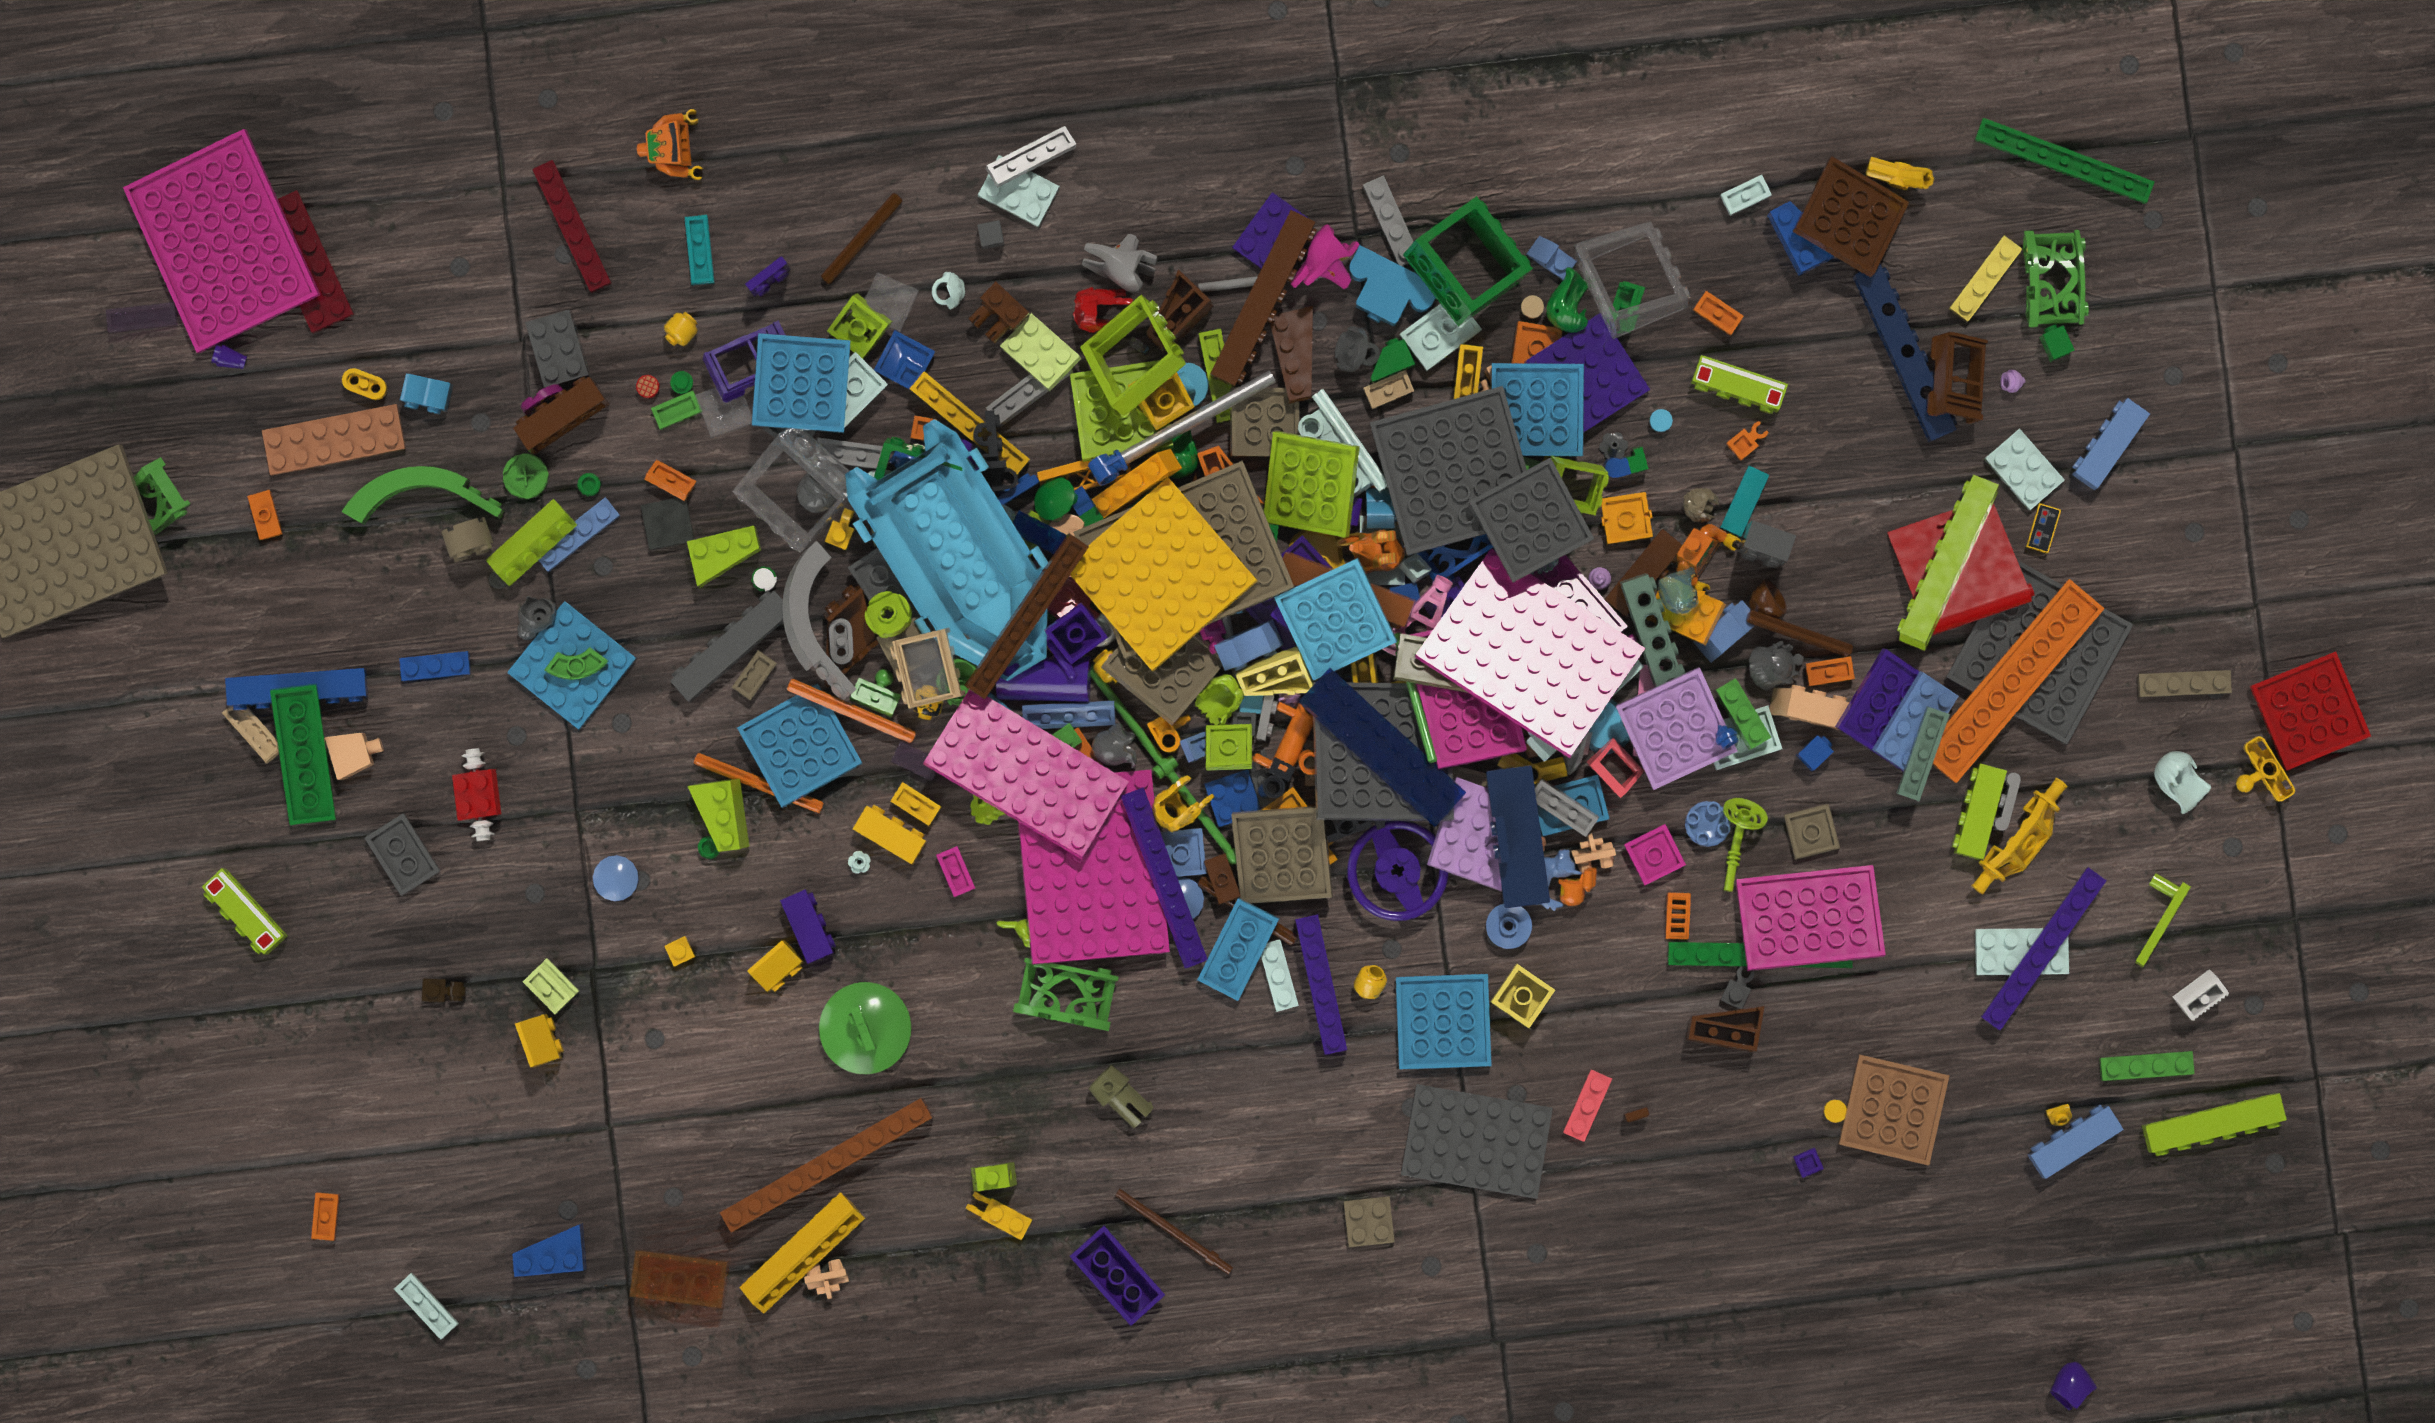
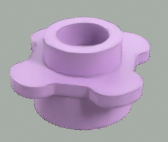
(1290, 700)

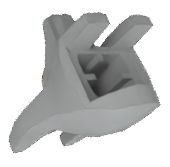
(1121, 263)

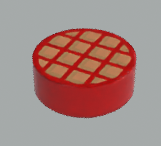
(647, 386)

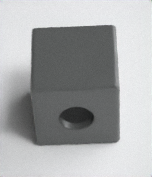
(991, 234)

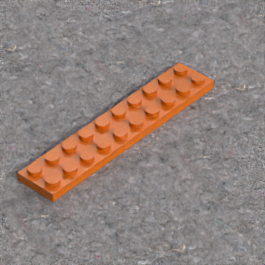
(2014, 679)

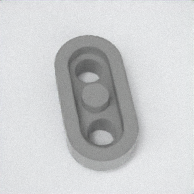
(840, 640)

